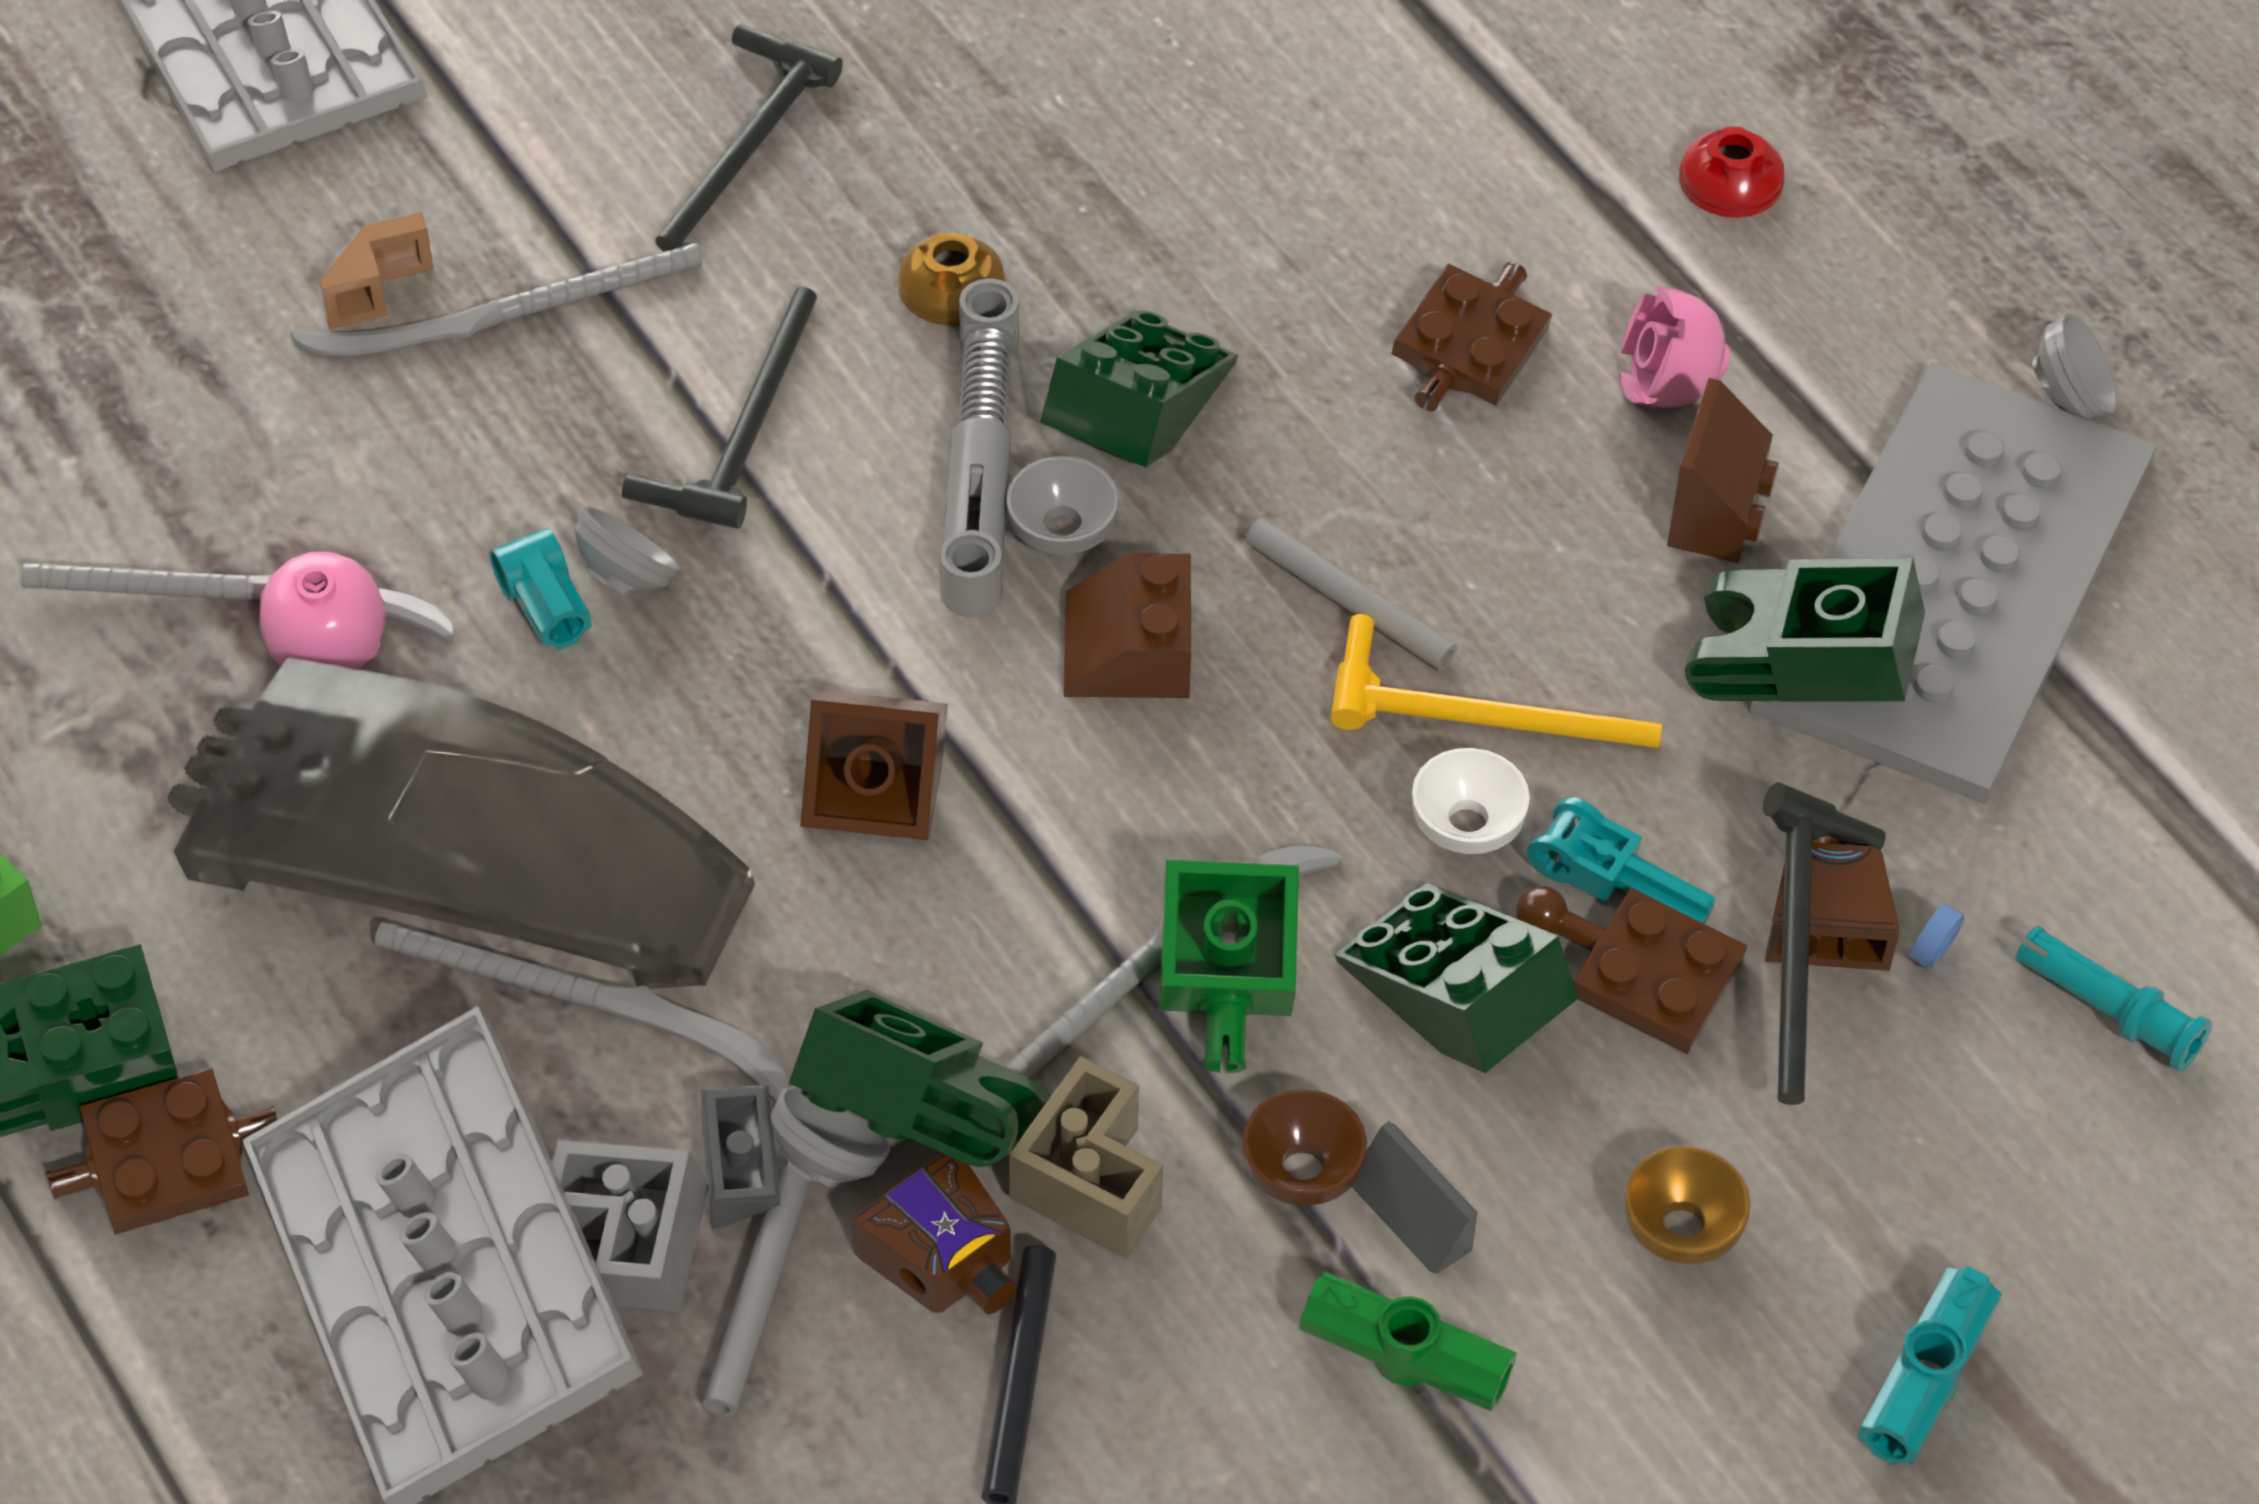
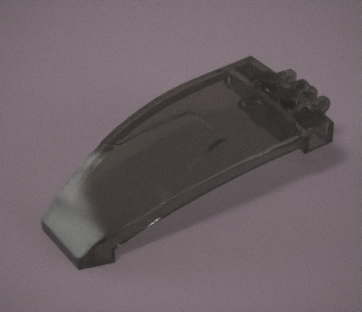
(456, 818)

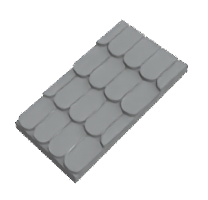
(272, 69)
(440, 1260)

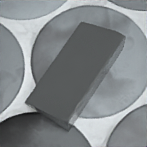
(739, 1153)
(1416, 1200)

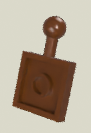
(1646, 965)

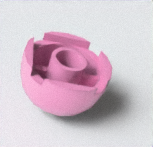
(1673, 350)
(322, 611)

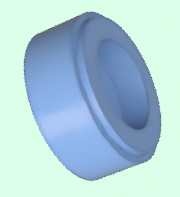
(1937, 936)

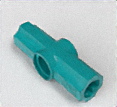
(1915, 1393)

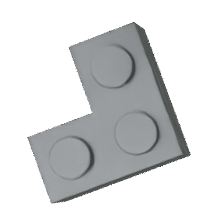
(643, 1211)

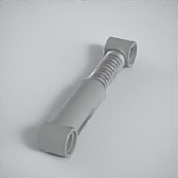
(980, 451)

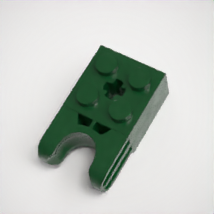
(1811, 632)
(78, 1039)
(914, 1079)

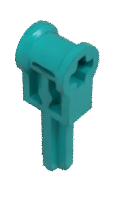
(1604, 857)

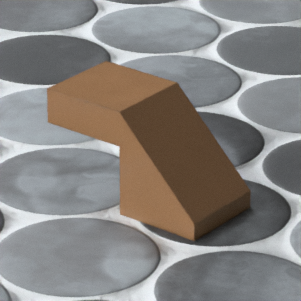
(377, 253)

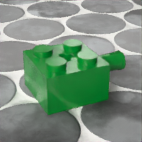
(1221, 978)

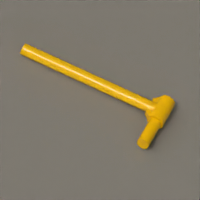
(1360, 696)

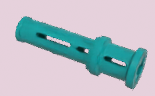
(2140, 1013)

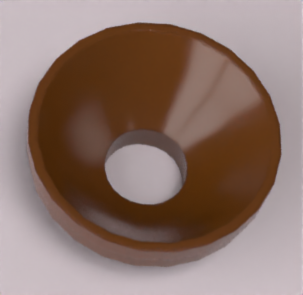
(1304, 1124)

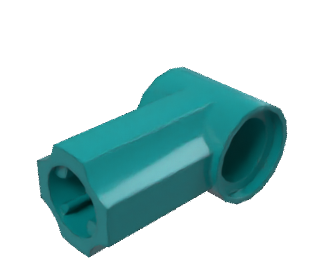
(539, 579)

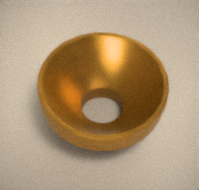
(935, 289)
(1690, 1182)

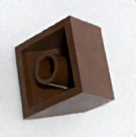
(1722, 478)
(1130, 629)
(873, 764)

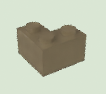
(1078, 1164)

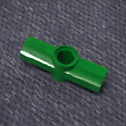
(1443, 1358)

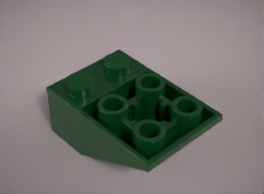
(1135, 386)
(1462, 974)

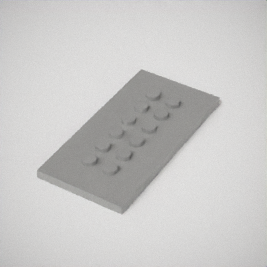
(2006, 535)

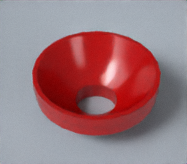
(1731, 185)

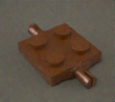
(1471, 335)
(162, 1151)

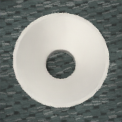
(1474, 782)

